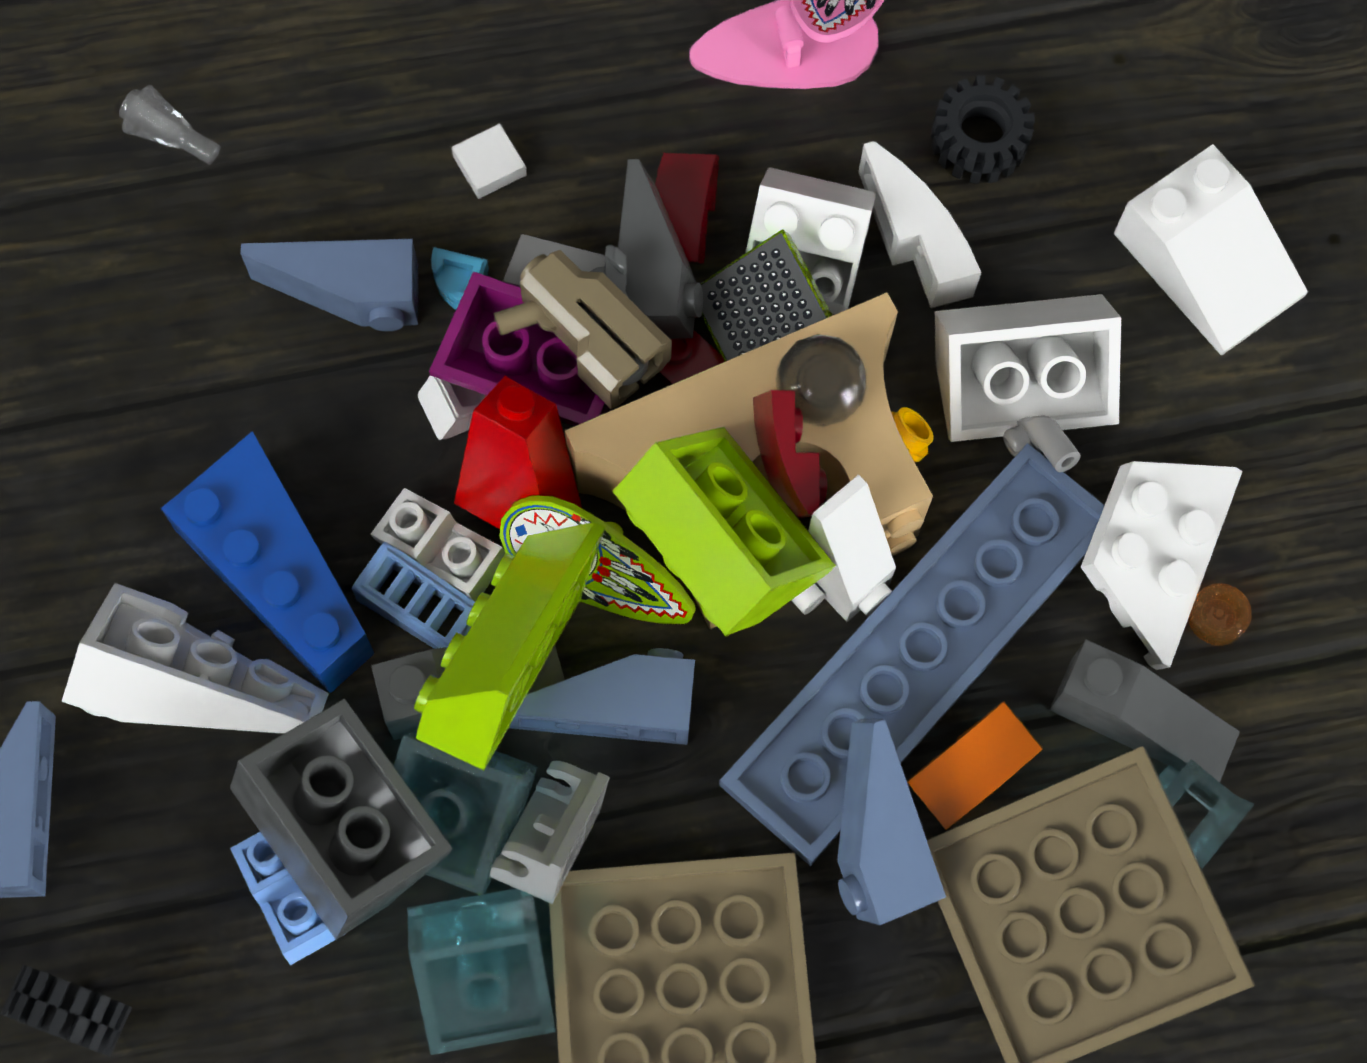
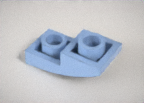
(285, 907)

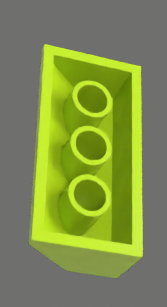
(507, 643)

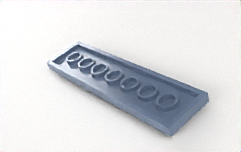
(918, 647)

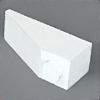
(856, 543)

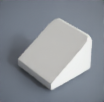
(448, 406)

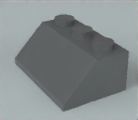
(338, 817)

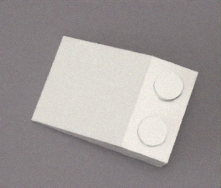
(1212, 249)

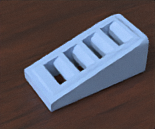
(377, 572)

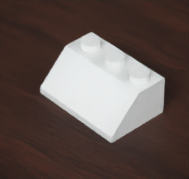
(1027, 363)

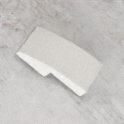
(439, 543)

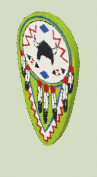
(622, 573)

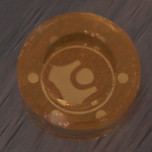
(1220, 614)

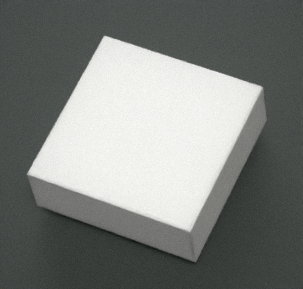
(489, 161)

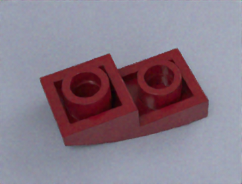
(688, 192)
(791, 474)

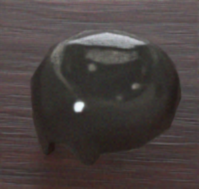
(825, 378)

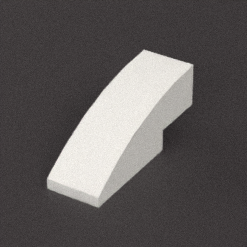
(918, 228)

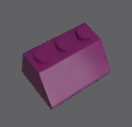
(479, 357)

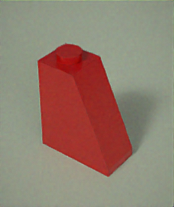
(513, 453)

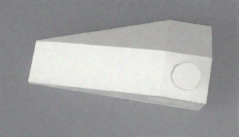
(157, 669)

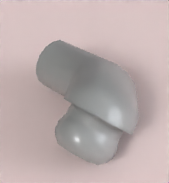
(1045, 437)

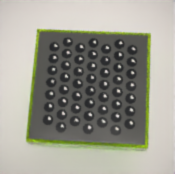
(761, 297)

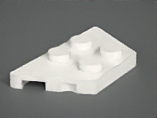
(1157, 546)

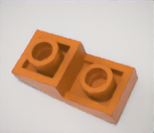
(975, 765)

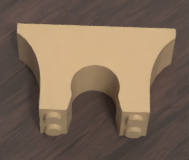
(722, 396)

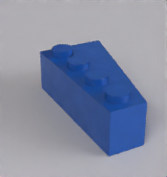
(263, 552)

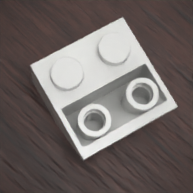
(825, 224)

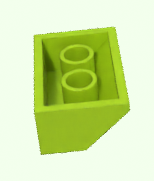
(721, 528)

